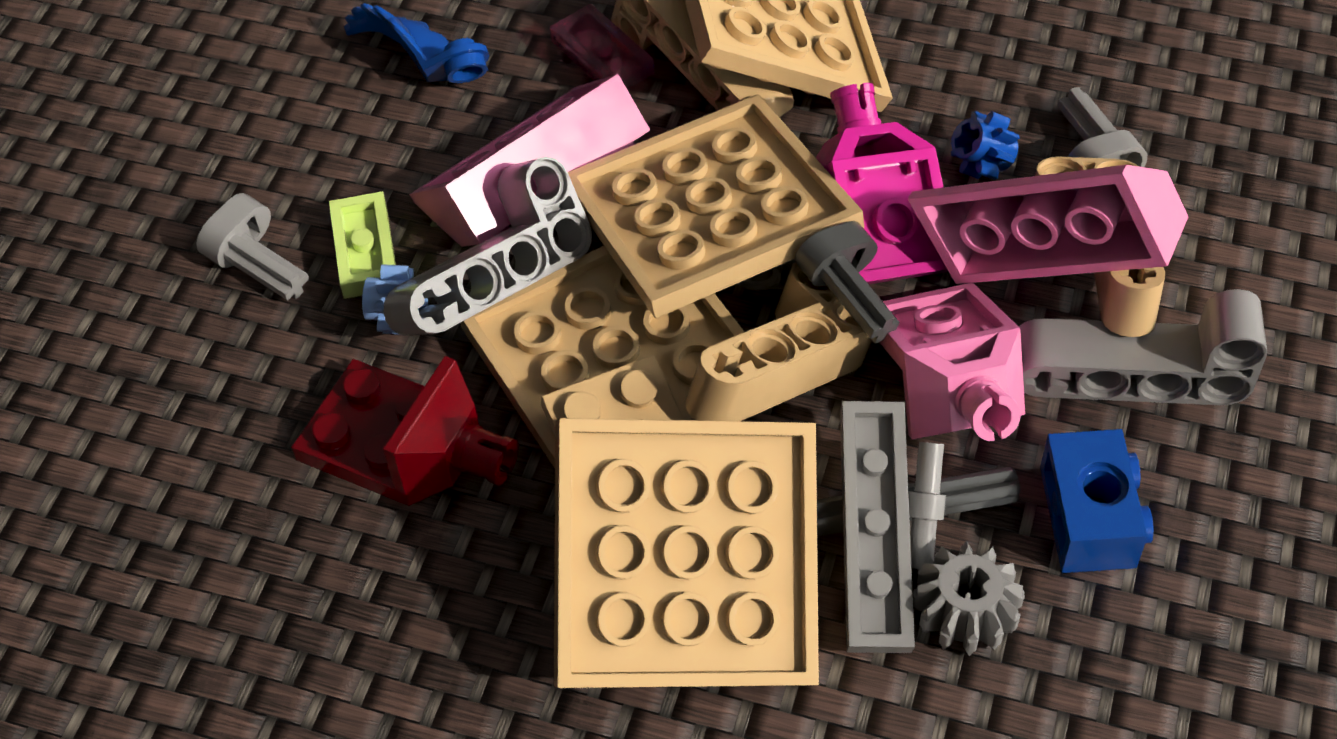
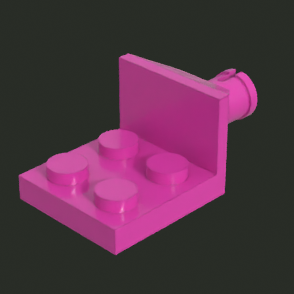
(879, 171)

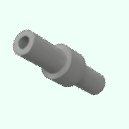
(926, 503)

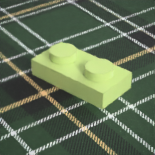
(360, 239)

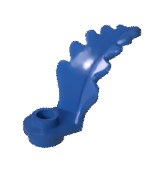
(432, 53)

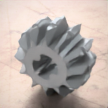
(973, 577)

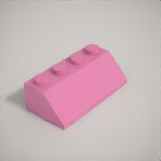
(572, 129)
(1054, 223)

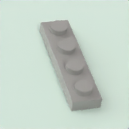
(876, 528)

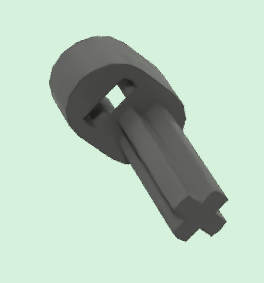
(834, 260)

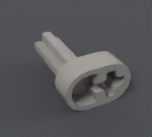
(1099, 134)
(233, 239)

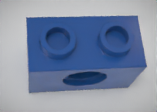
(1086, 531)

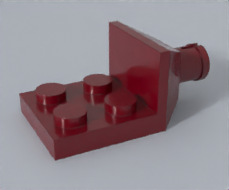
(403, 434)

